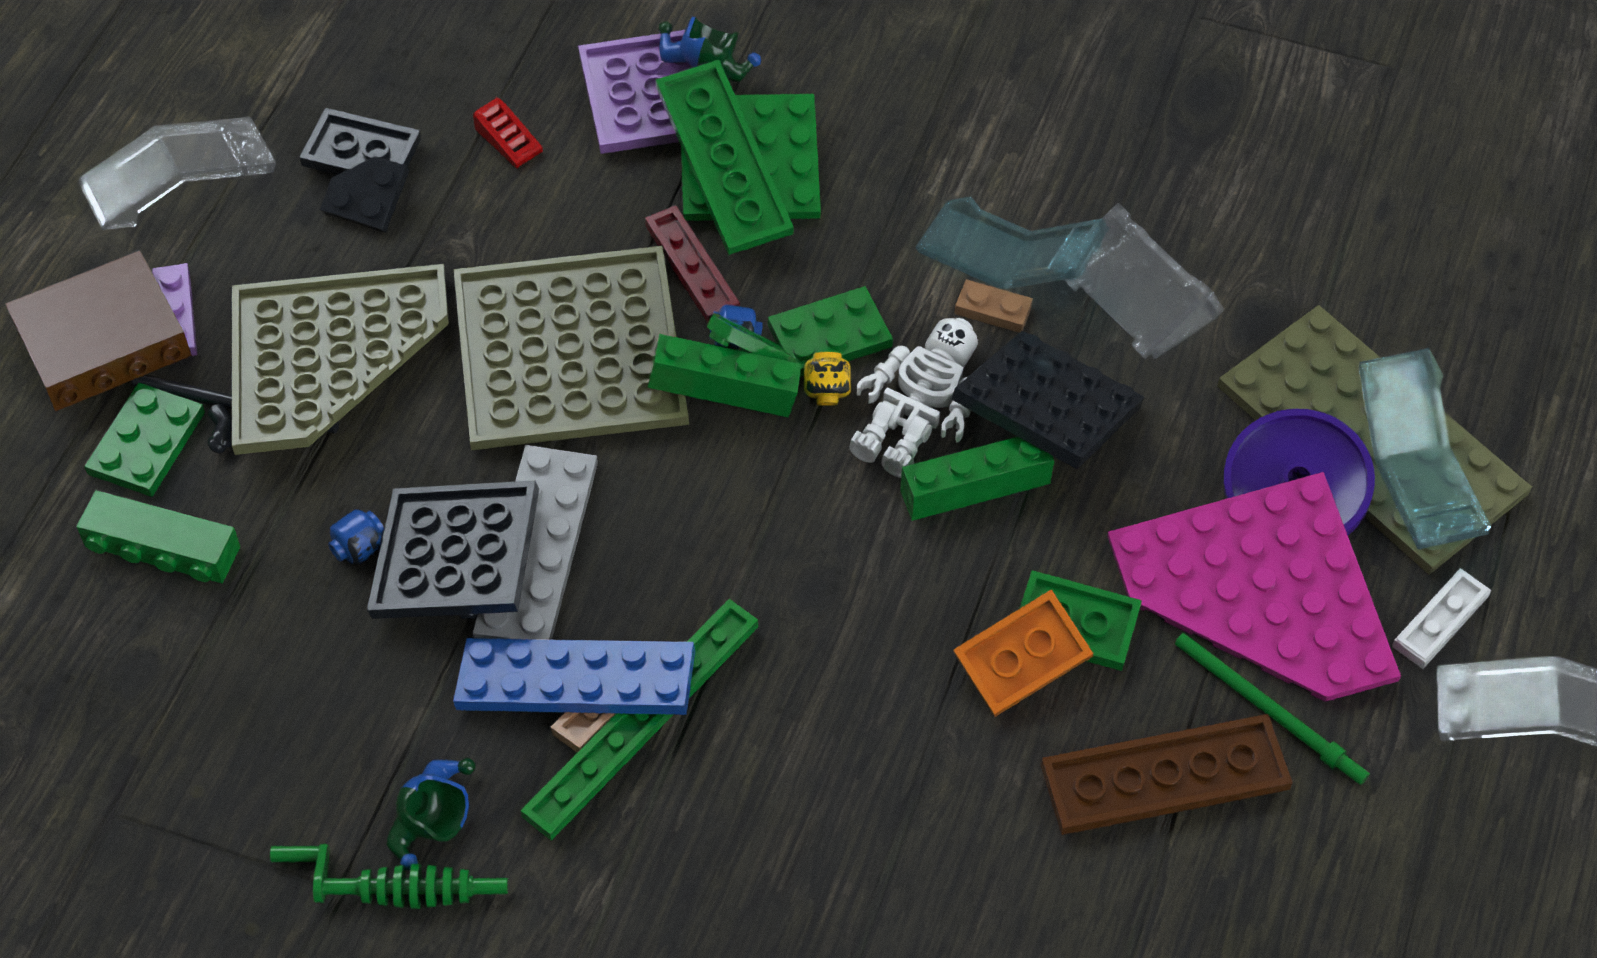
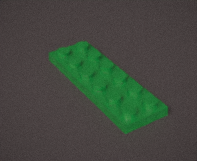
(724, 157)

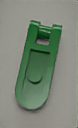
(727, 331)

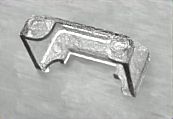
(1145, 288)

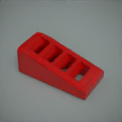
(494, 116)

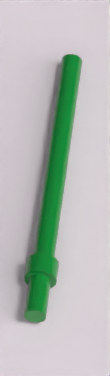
(1331, 753)

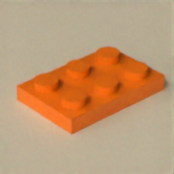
(1023, 653)

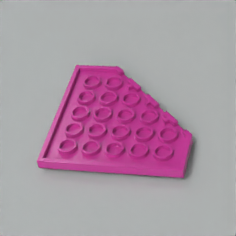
(1266, 584)

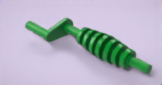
(383, 886)

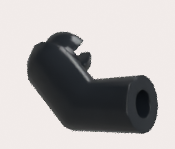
(223, 430)

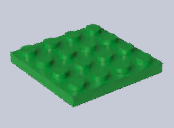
(788, 143)

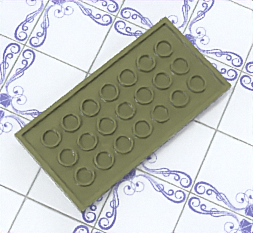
(1318, 370)

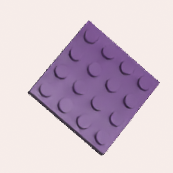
(624, 93)

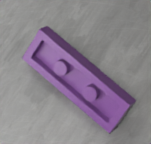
(176, 287)

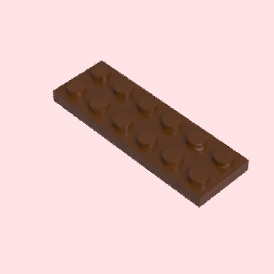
(1165, 774)

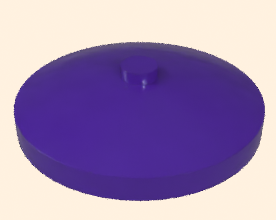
(1298, 445)

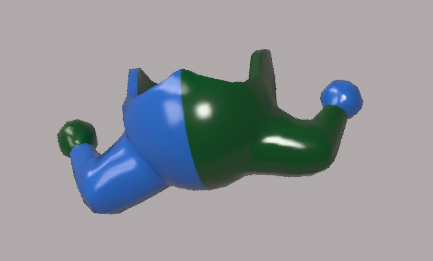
(704, 45)
(430, 807)

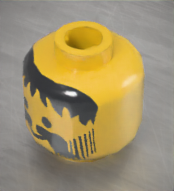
(827, 378)

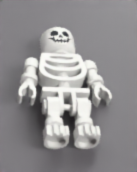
(932, 381)

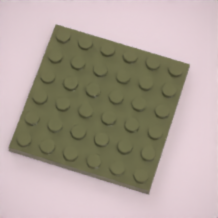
(564, 347)

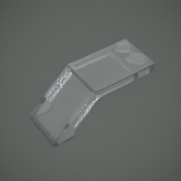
(166, 159)
(1517, 699)

